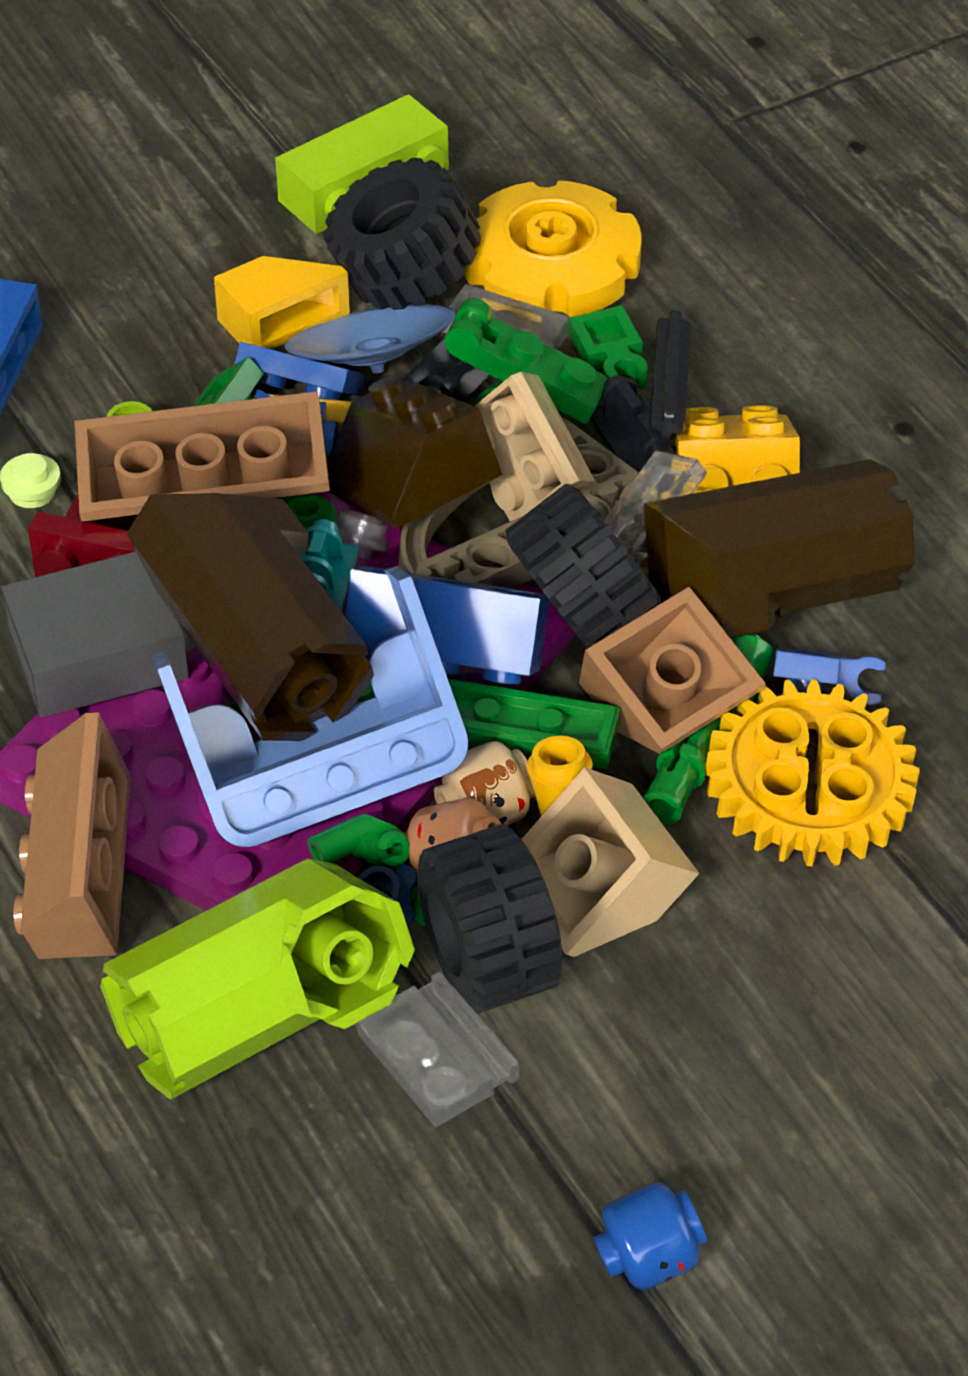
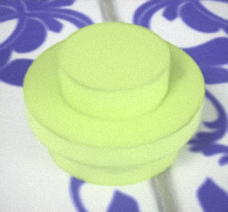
(30, 480)

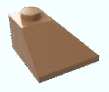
(669, 672)

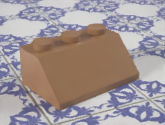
(74, 844)

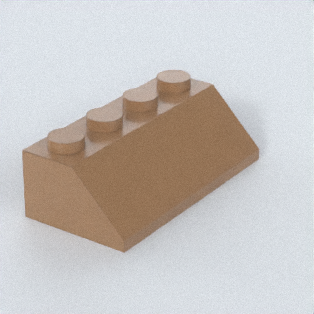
(225, 448)

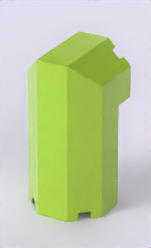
(257, 972)

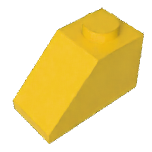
(279, 297)

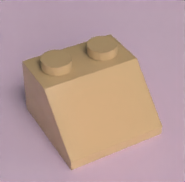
(606, 861)

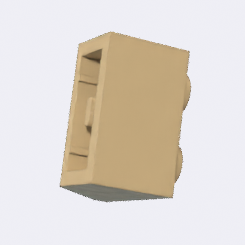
(529, 445)

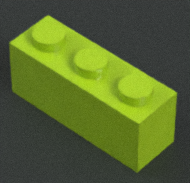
(325, 167)

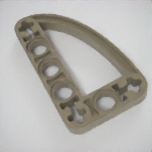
(460, 561)

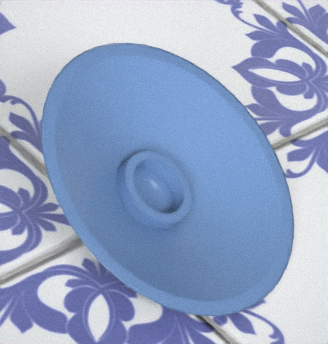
(371, 335)

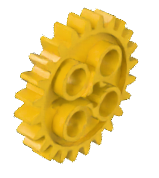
(860, 772)

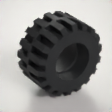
(402, 233)
(581, 565)
(490, 918)

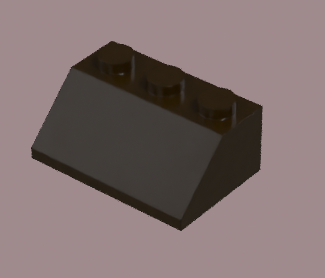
(409, 451)

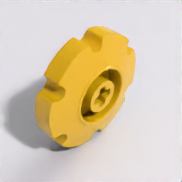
(556, 247)

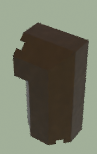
(781, 543)
(253, 607)

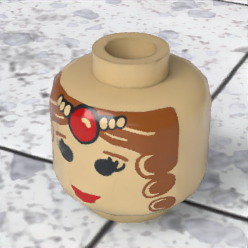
(492, 777)

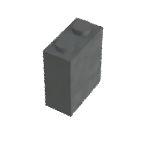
(92, 633)

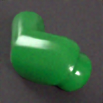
(362, 838)

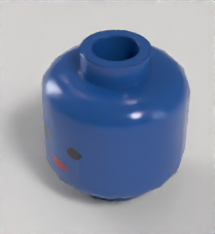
(650, 1235)

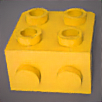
(740, 446)

